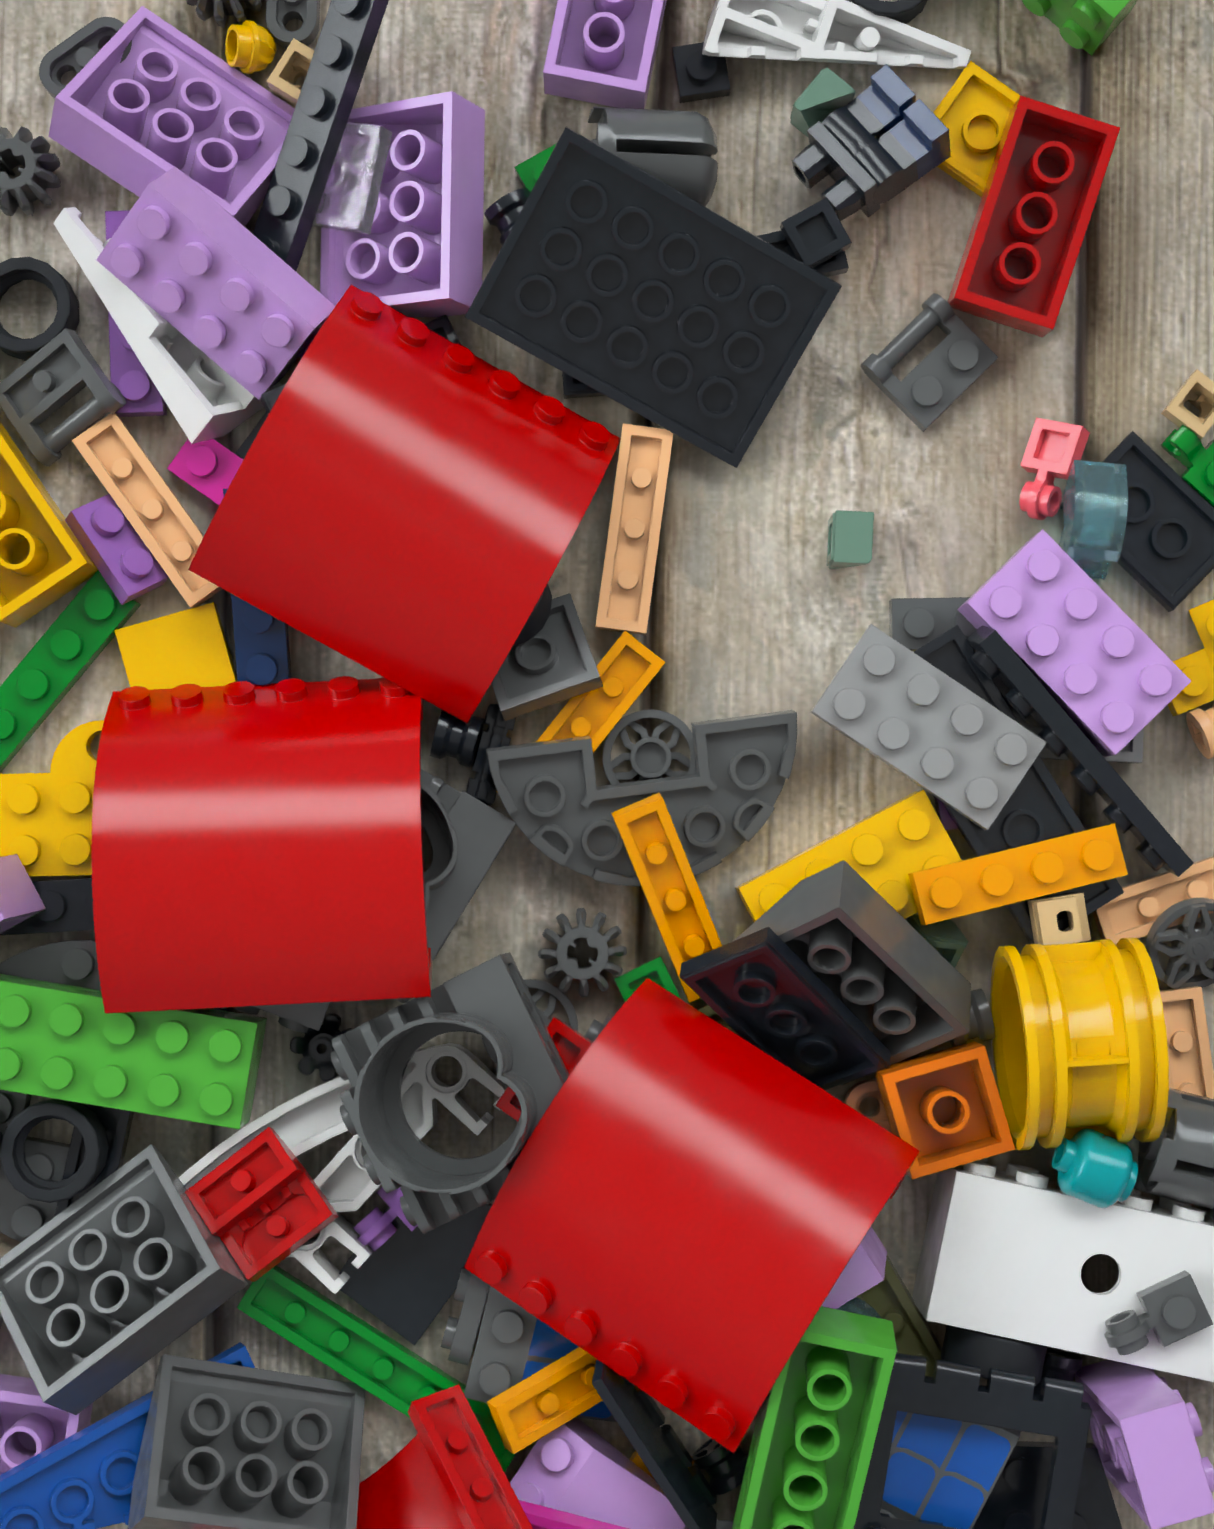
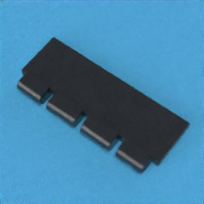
(658, 1448)

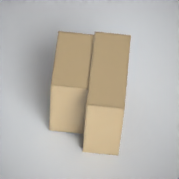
(289, 68)
(1199, 392)
(1044, 919)

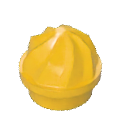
(249, 47)

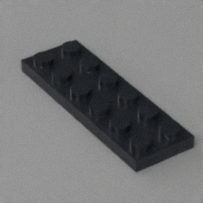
(1036, 806)

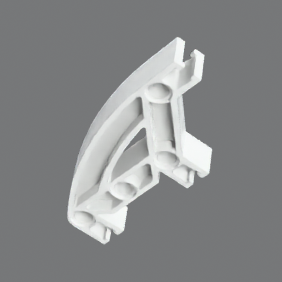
(344, 1181)

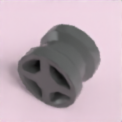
(980, 1020)

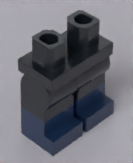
(873, 146)

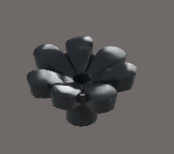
(309, 1048)

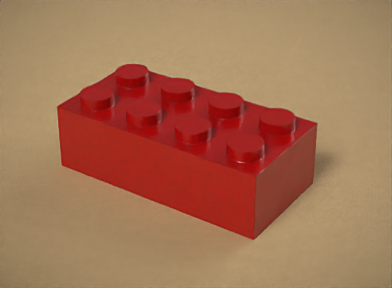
(1033, 216)

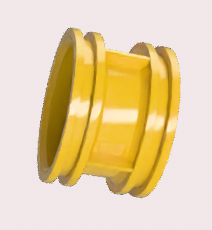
(1079, 1041)

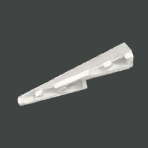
(823, 33)
(193, 386)

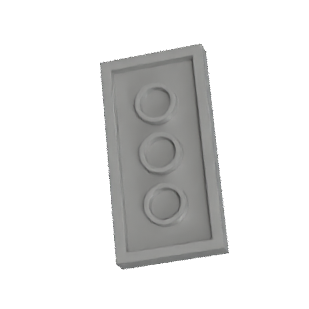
(928, 727)

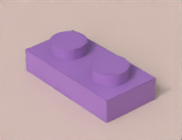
(116, 549)

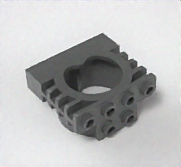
(464, 845)
(375, 1055)

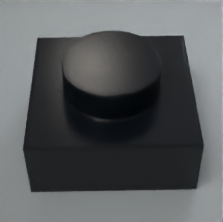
(698, 74)
(815, 234)

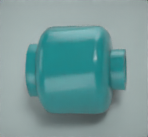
(1095, 1168)

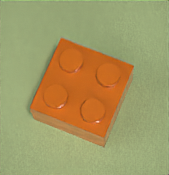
(946, 1108)

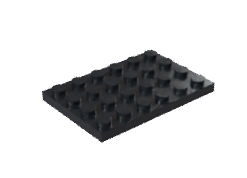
(651, 298)

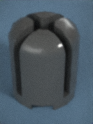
(664, 144)
(1182, 1158)

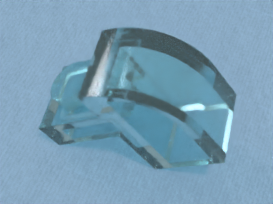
(1095, 515)

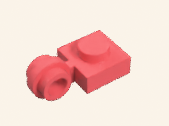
(1050, 456)

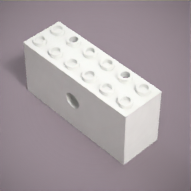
(1010, 1257)

